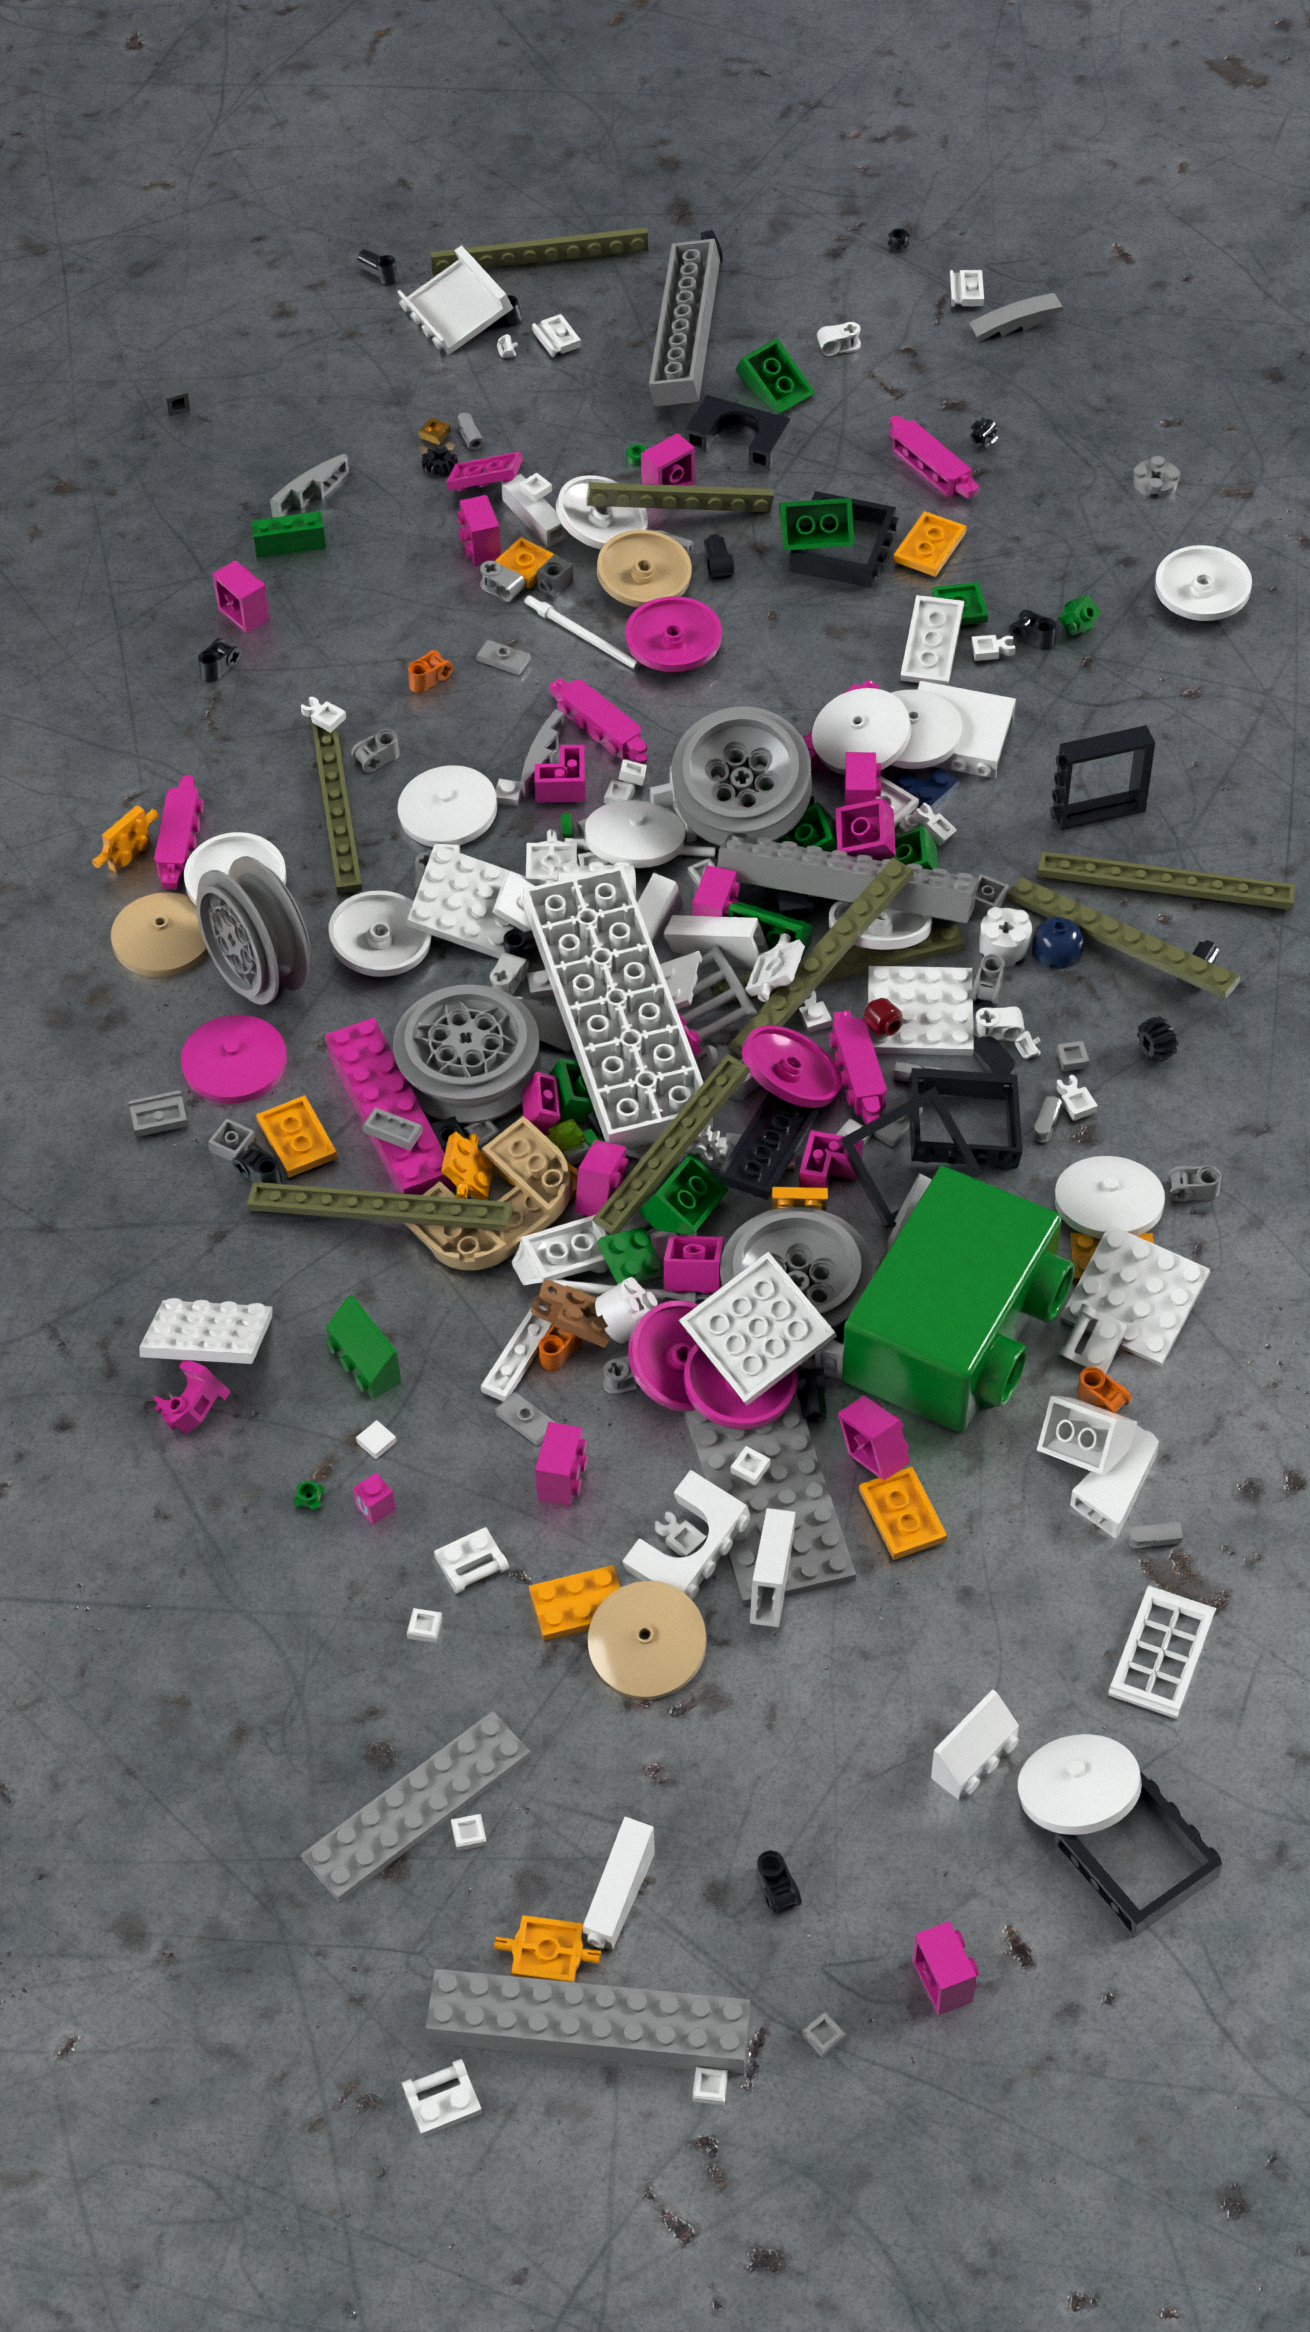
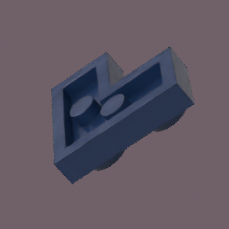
(931, 791)

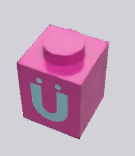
(374, 1498)

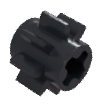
(984, 432)

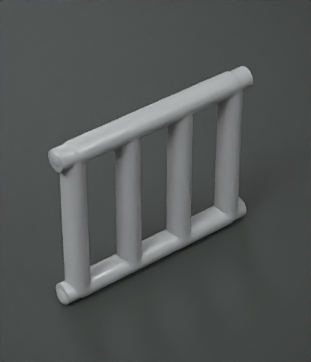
(736, 991)

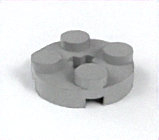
(1156, 467)

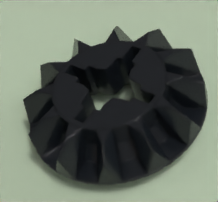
(439, 467)

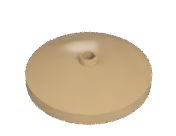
(643, 567)
(158, 935)
(653, 1665)

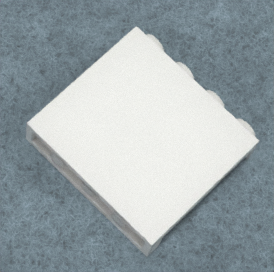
(456, 303)
(984, 728)

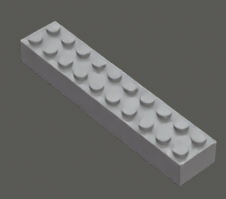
(684, 323)
(844, 876)
(588, 2021)

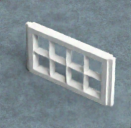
(1146, 1698)

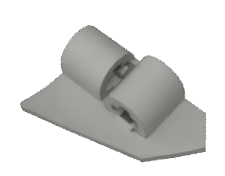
(549, 1024)

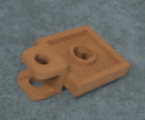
(569, 1308)

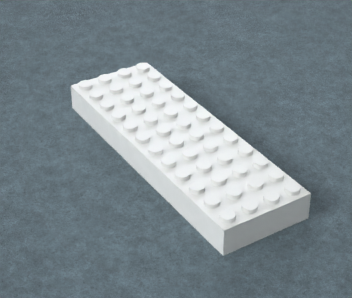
(614, 1004)

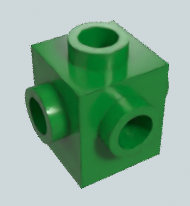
(1079, 615)

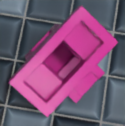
(196, 1399)

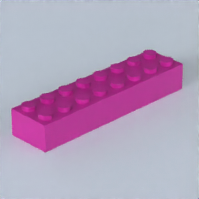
(373, 1081)

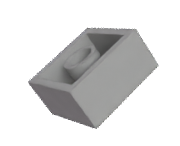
(990, 894)
(231, 1140)

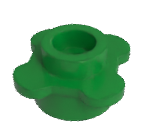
(308, 1488)

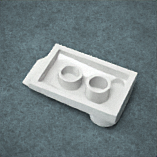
(560, 1252)

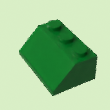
(816, 524)
(288, 534)
(774, 924)
(683, 1198)
(363, 1349)

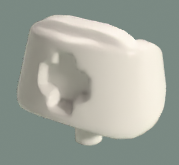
(506, 347)
(1026, 1045)

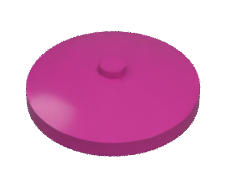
(673, 634)
(234, 1059)
(791, 1066)
(659, 1354)
(721, 1404)

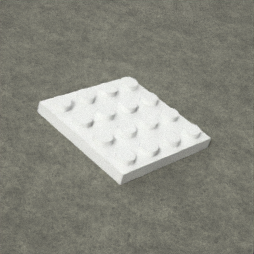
(459, 902)
(933, 1007)
(1139, 1287)
(757, 1328)
(206, 1331)

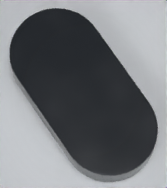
(993, 1056)

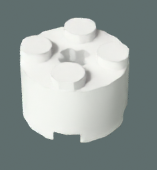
(1006, 934)
(623, 1308)

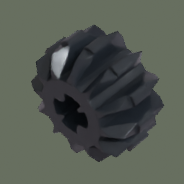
(1157, 1039)

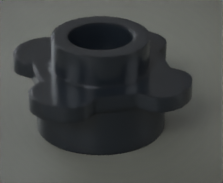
(898, 238)

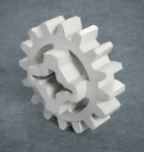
(708, 1149)

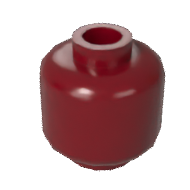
(883, 1017)

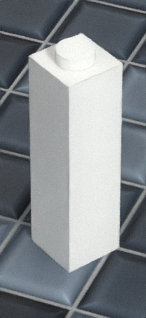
(537, 515)

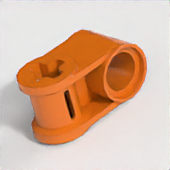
(427, 671)
(557, 1348)
(1106, 1392)

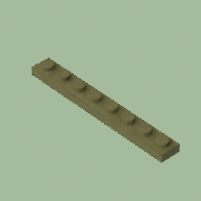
(679, 497)
(671, 1145)

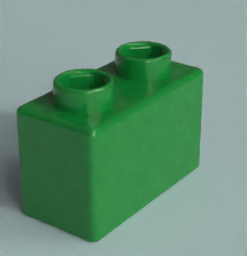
(953, 1300)

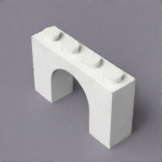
(725, 1519)

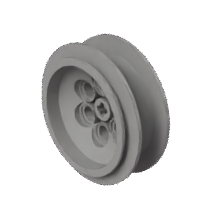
(756, 739)
(253, 930)
(467, 1052)
(818, 1244)

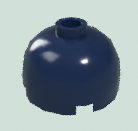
(1057, 942)

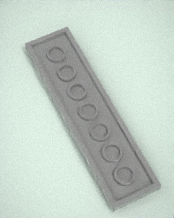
(415, 1806)

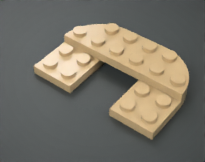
(537, 1200)

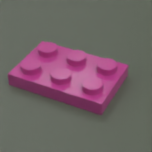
(485, 471)

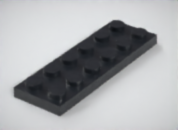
(767, 1146)

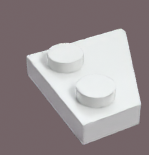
(682, 978)

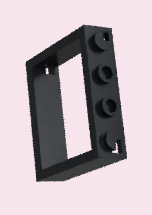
(847, 571)
(1111, 806)
(972, 1085)
(860, 1170)
(1114, 1897)

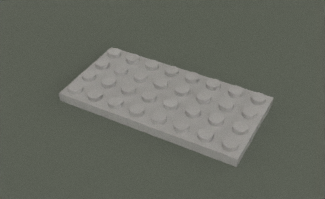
(789, 1484)

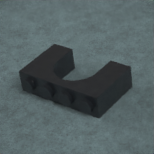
(720, 415)

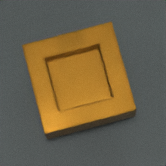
(434, 431)

